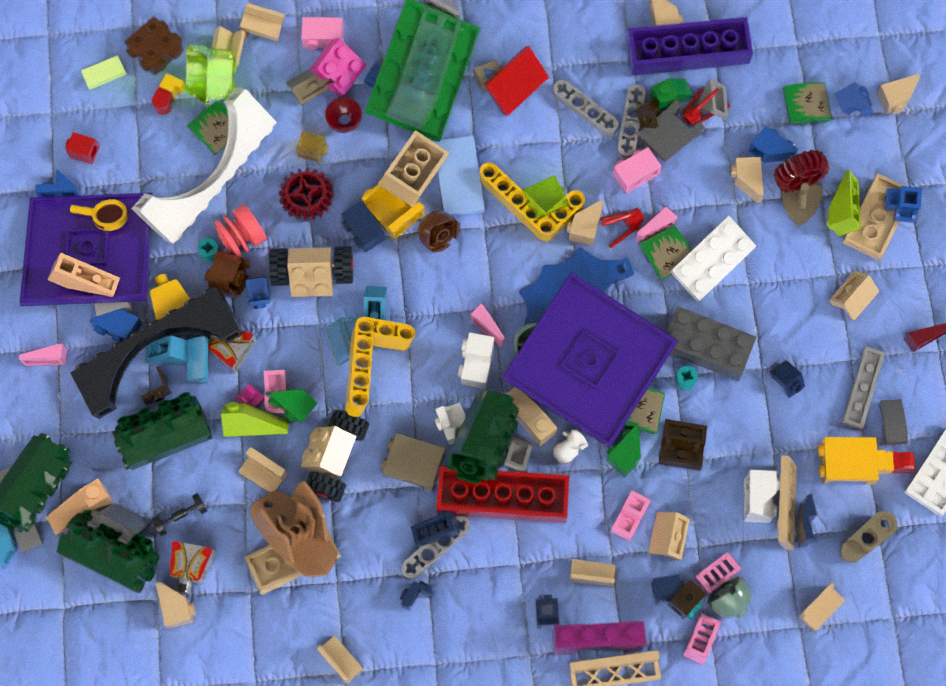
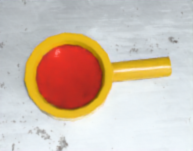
(107, 215)

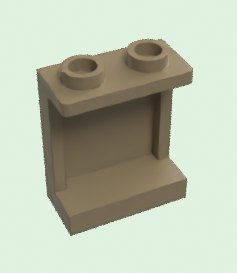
(413, 461)

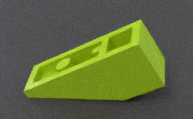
(845, 206)
(248, 420)

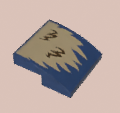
(805, 516)

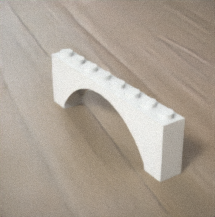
(247, 127)

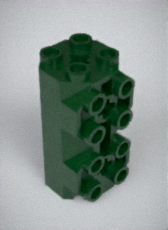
(158, 434)
(483, 437)
(31, 480)
(106, 555)

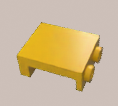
(391, 211)
(848, 459)

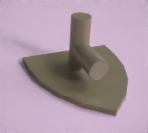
(803, 203)

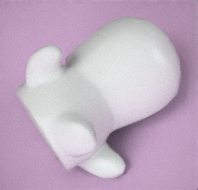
(568, 449)

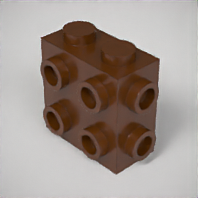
(154, 46)

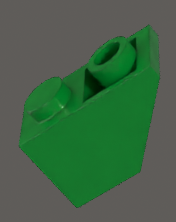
(293, 402)
(627, 453)

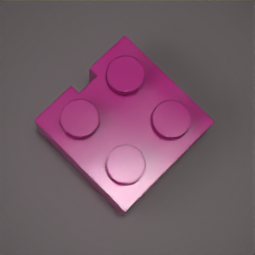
(339, 64)

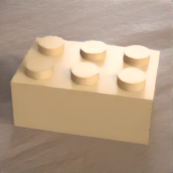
(414, 168)

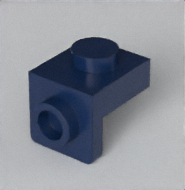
(788, 378)
(409, 595)

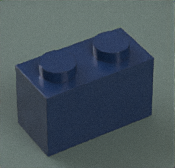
(363, 227)

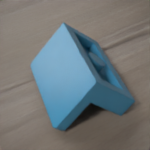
(198, 359)

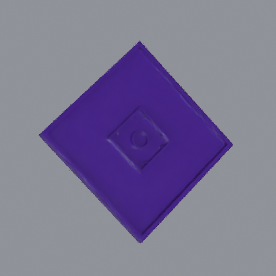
(57, 230)
(590, 359)

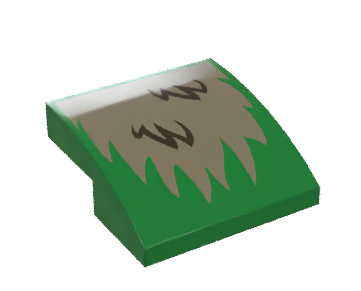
(807, 103)
(211, 127)
(665, 250)
(647, 412)

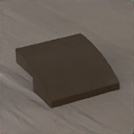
(682, 444)

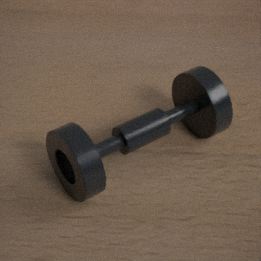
(179, 514)

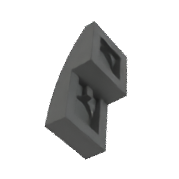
(894, 422)

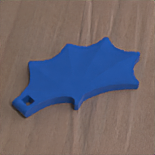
(589, 268)

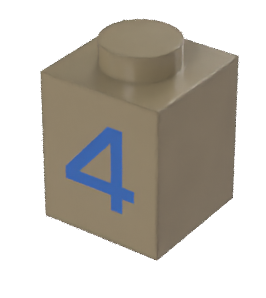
(484, 73)

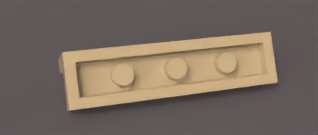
(615, 662)

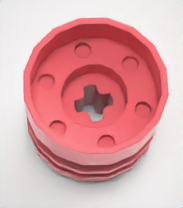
(240, 231)

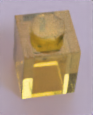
(312, 146)

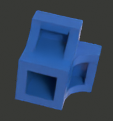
(854, 99)
(904, 202)

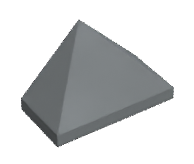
(446, 6)
(718, 104)
(517, 455)

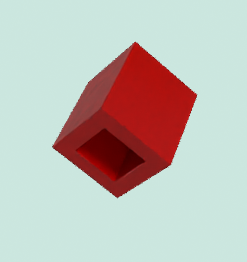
(82, 148)

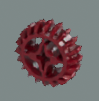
(800, 169)
(314, 191)

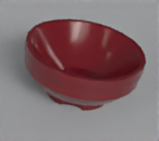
(340, 107)

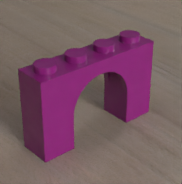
(624, 635)

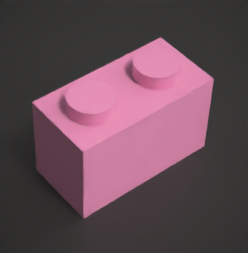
(319, 31)
(636, 169)

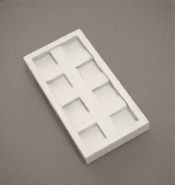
(713, 258)
(930, 481)

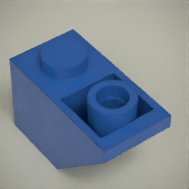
(772, 146)
(116, 324)

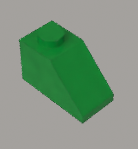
(669, 91)

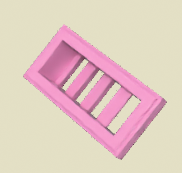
(658, 223)
(483, 320)
(49, 355)
(702, 582)
(696, 651)

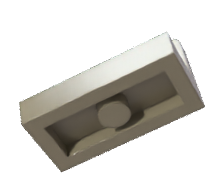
(307, 86)

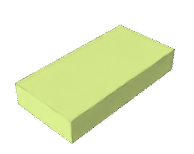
(103, 72)

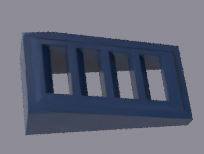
(441, 519)

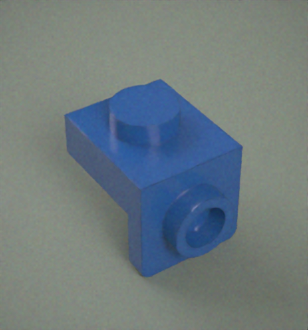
(258, 292)

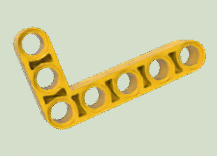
(521, 210)
(367, 339)

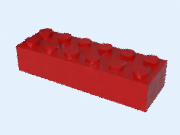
(508, 497)

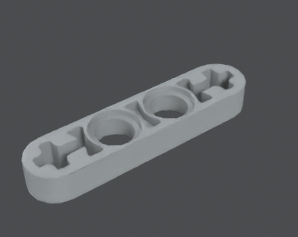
(587, 105)
(629, 121)
(438, 551)

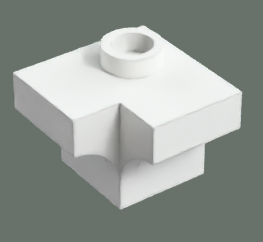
(450, 421)

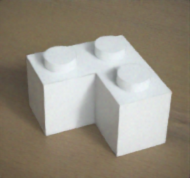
(478, 356)

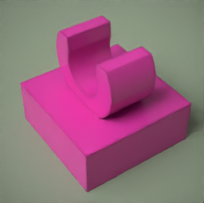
(250, 396)

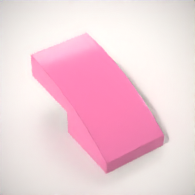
(274, 381)
(630, 515)

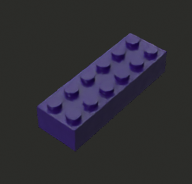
(689, 46)

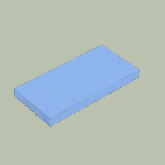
(460, 178)

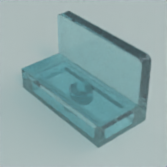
(340, 338)

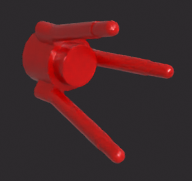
(693, 114)
(630, 217)

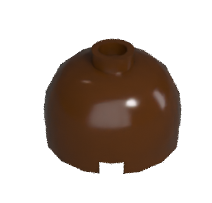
(437, 230)

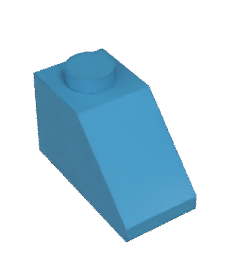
(375, 302)
(167, 351)

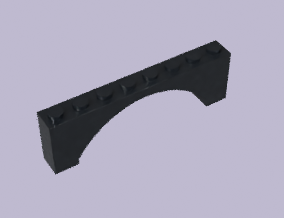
(101, 376)

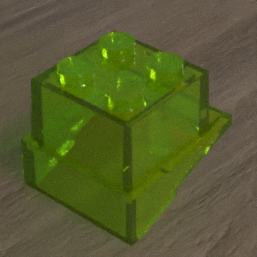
(209, 73)

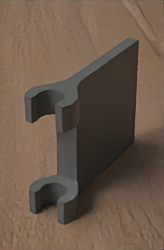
(671, 133)
(120, 520)

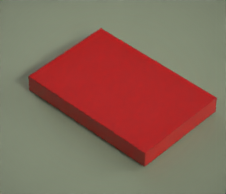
(516, 80)

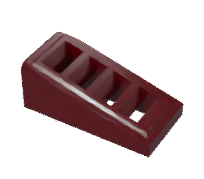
(922, 337)

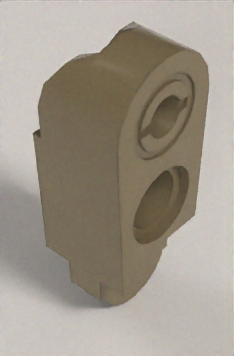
(855, 548)

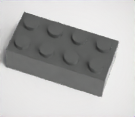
(710, 343)

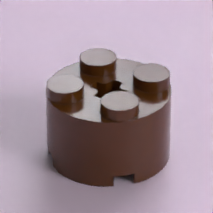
(228, 273)

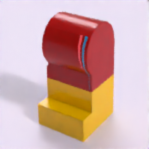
(166, 93)
(895, 462)

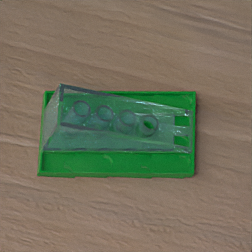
(422, 70)

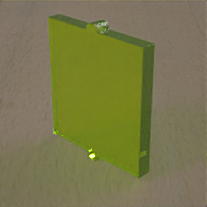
(546, 197)

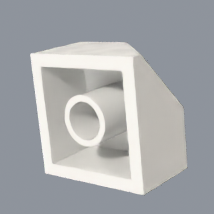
(759, 490)

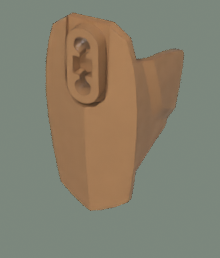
(302, 536)

